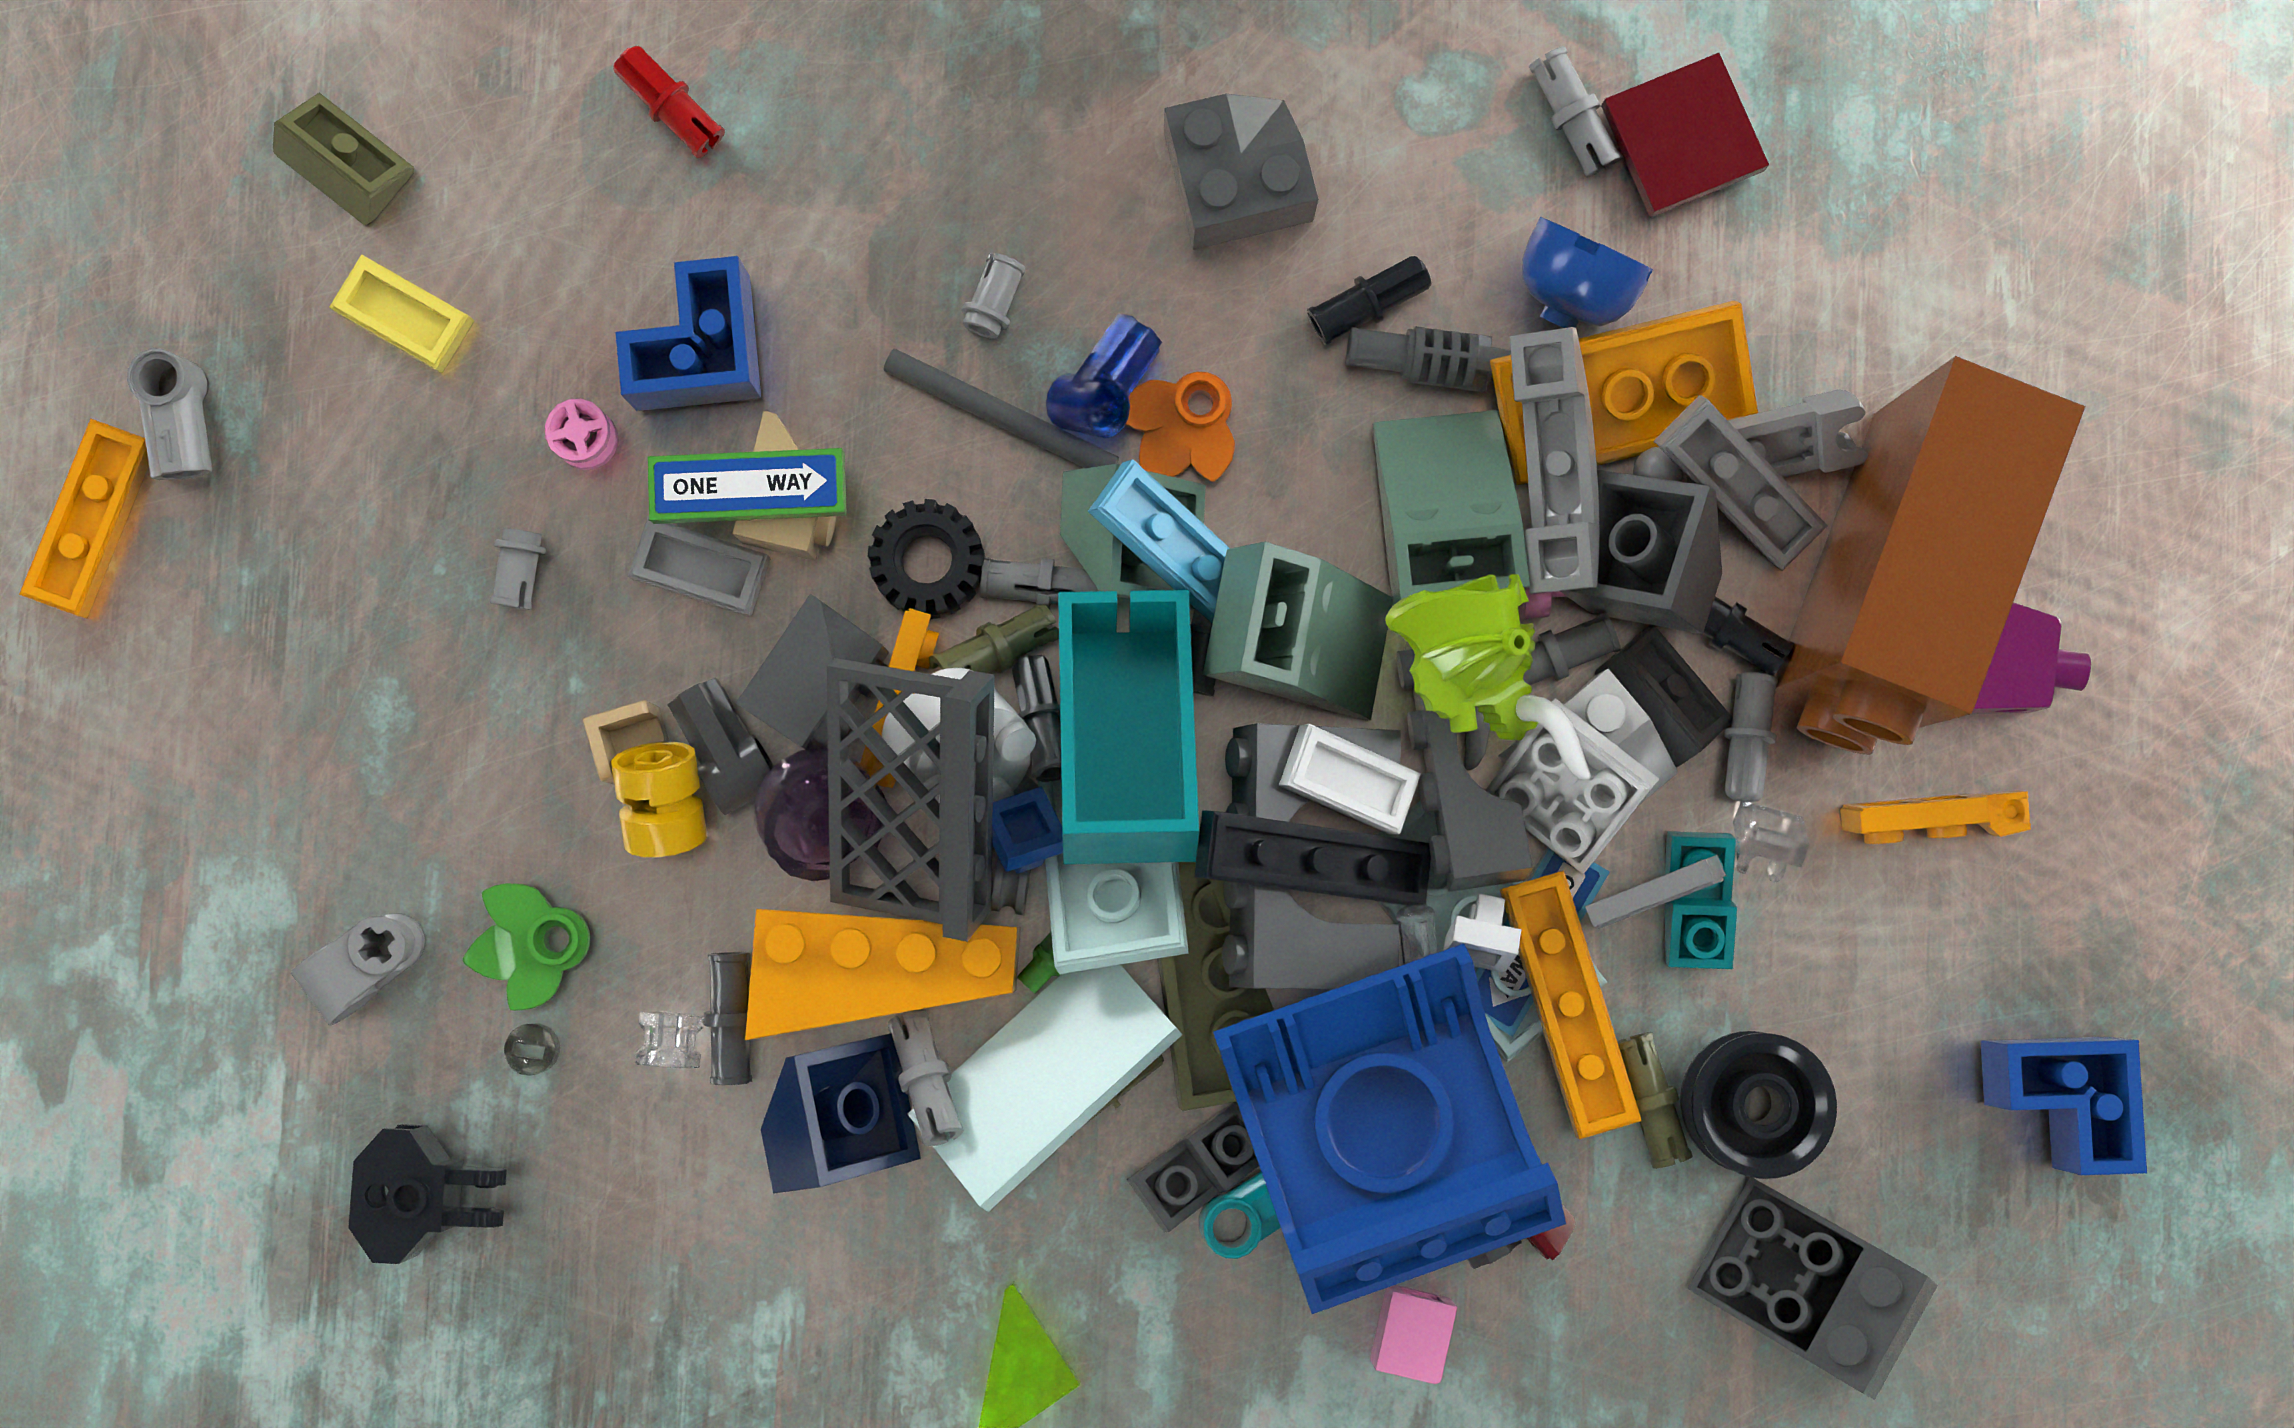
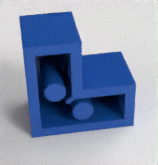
(705, 356)
(2089, 1093)

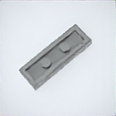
(1744, 482)

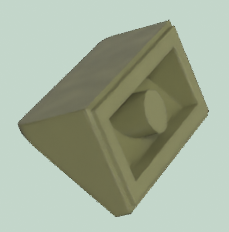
(340, 157)

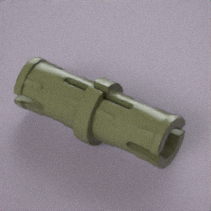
(1000, 644)
(1654, 1101)

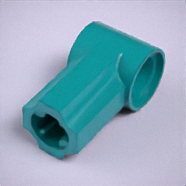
(1260, 1216)

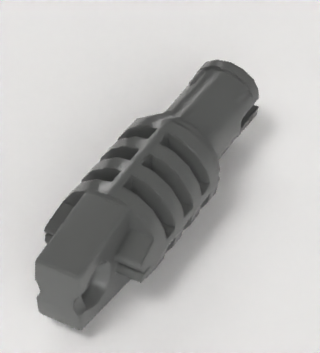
(1427, 356)

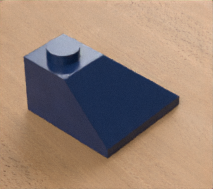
(838, 1116)

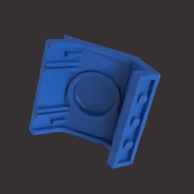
(1387, 1129)

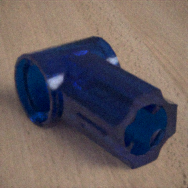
(1098, 394)

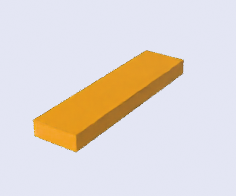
(1570, 1005)

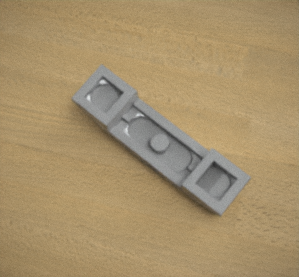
(1560, 460)

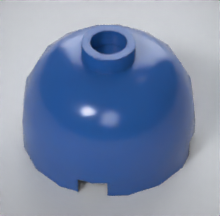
(1579, 277)

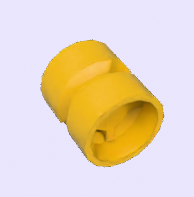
(659, 799)

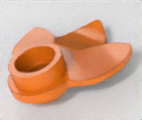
(1177, 436)

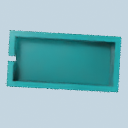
(1127, 729)

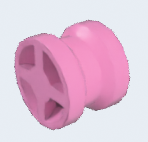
(575, 422)

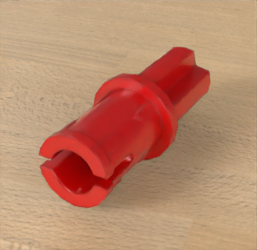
(668, 101)

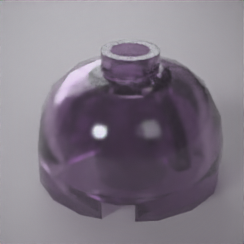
(794, 813)

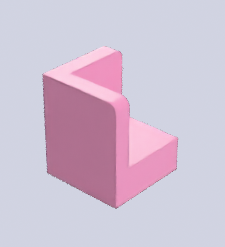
(1413, 1334)

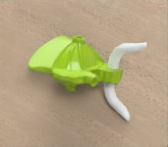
(1474, 666)

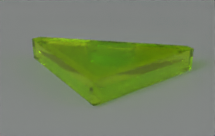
(1025, 1367)

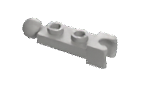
(1788, 438)

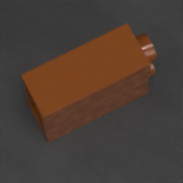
(1926, 556)

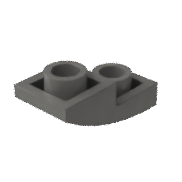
(1196, 1169)

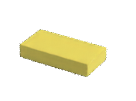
(401, 313)

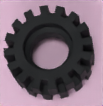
(920, 521)

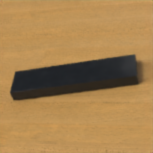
(1312, 859)

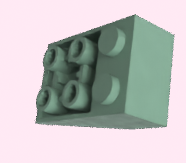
(1448, 502)
(1298, 629)

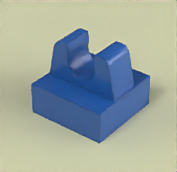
(1025, 830)

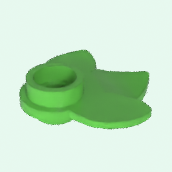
(520, 946)

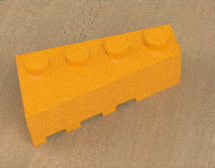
(854, 968)

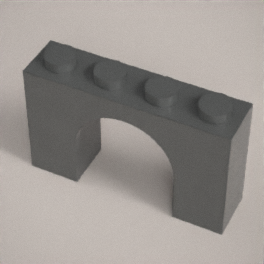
(1271, 935)

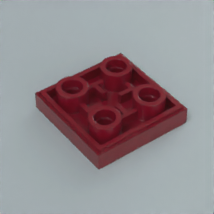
(1684, 135)

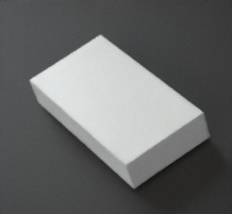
(1349, 779)

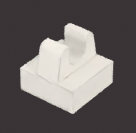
(1484, 936)

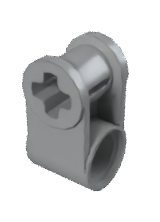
(352, 967)

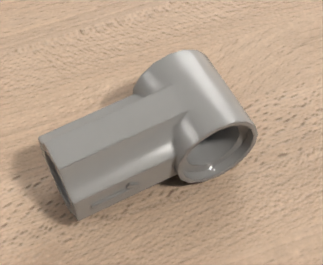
(174, 421)

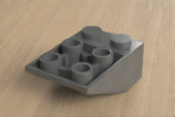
(1813, 1287)

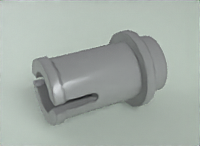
(993, 296)
(516, 568)

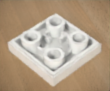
(1570, 813)

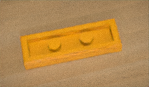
(87, 519)

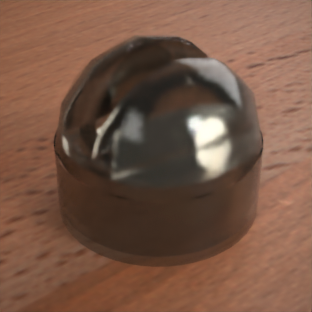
(532, 1035)

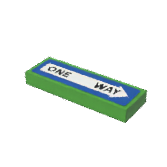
(747, 486)

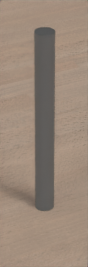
(997, 411)

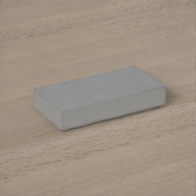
(699, 567)
(1656, 892)

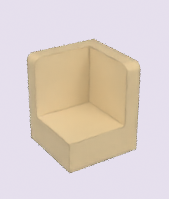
(622, 729)

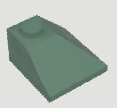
(1099, 552)

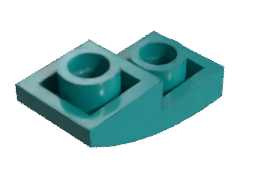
(1703, 923)

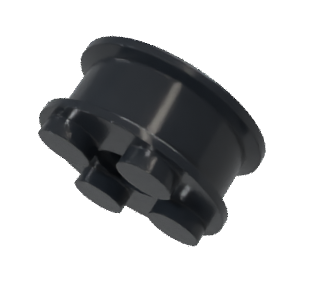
(1800, 1111)

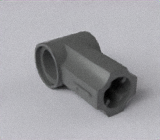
(728, 756)

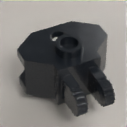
(420, 1196)

